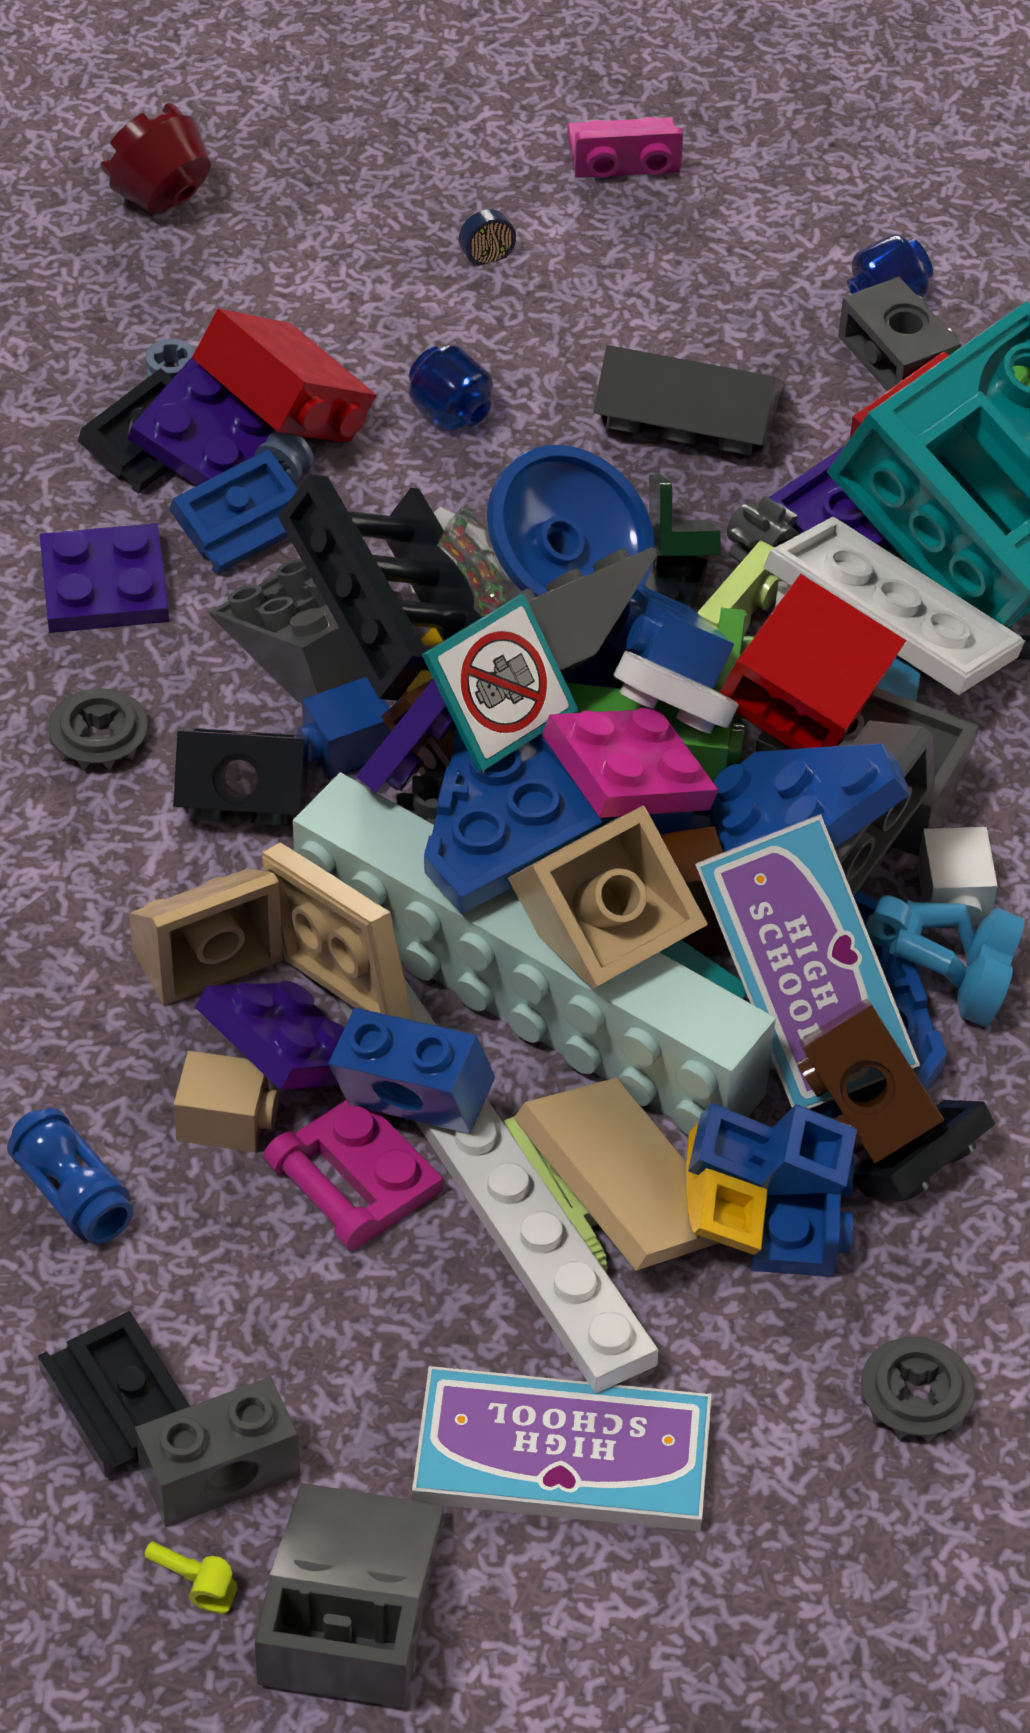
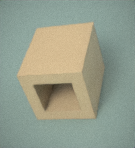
(223, 1102)

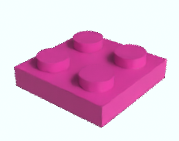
(629, 762)

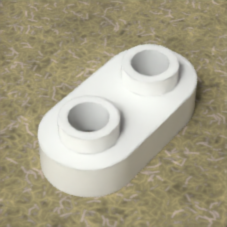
(698, 704)

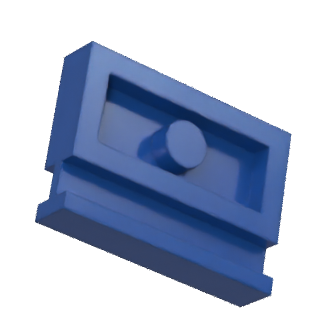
(236, 511)

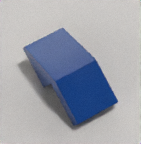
(794, 1157)

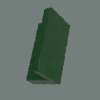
(678, 537)

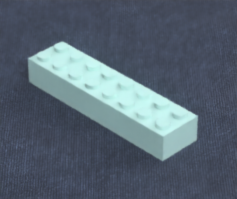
(653, 1027)

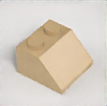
(609, 898)
(209, 934)

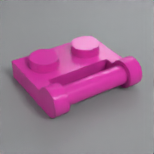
(369, 1157)

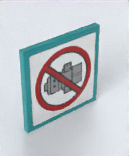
(499, 682)

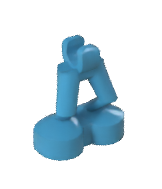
(987, 951)

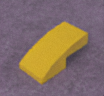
(724, 1207)

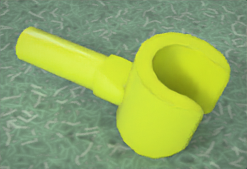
(212, 1578)

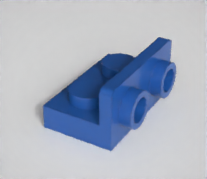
(805, 1233)

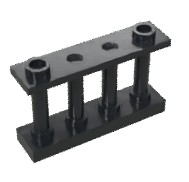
(357, 582)

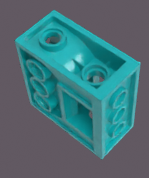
(950, 471)

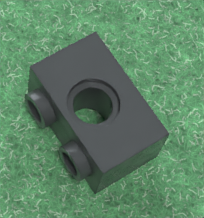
(893, 331)
(218, 1451)

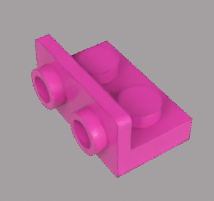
(625, 147)

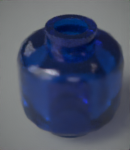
(889, 259)
(450, 387)

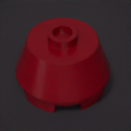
(158, 160)

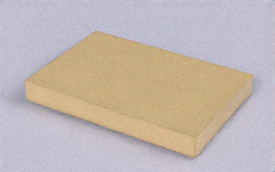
(337, 935)
(616, 1168)

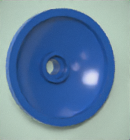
(565, 500)

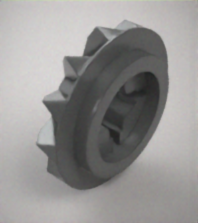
(98, 709)
(918, 1362)

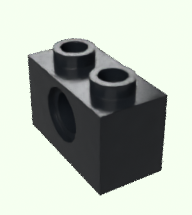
(202, 766)

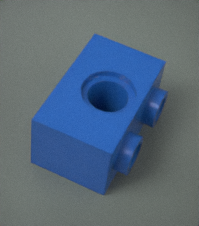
(412, 1070)

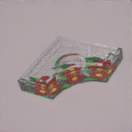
(470, 547)

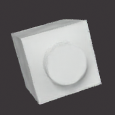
(958, 868)

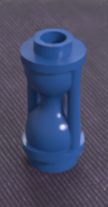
(88, 1197)

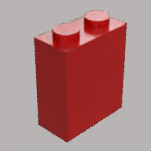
(284, 376)
(811, 667)

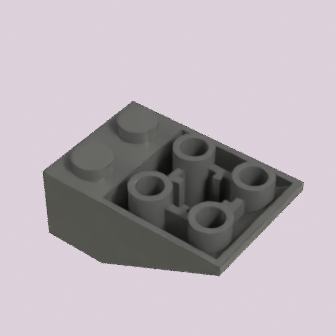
(583, 610)
(291, 632)
(348, 1595)

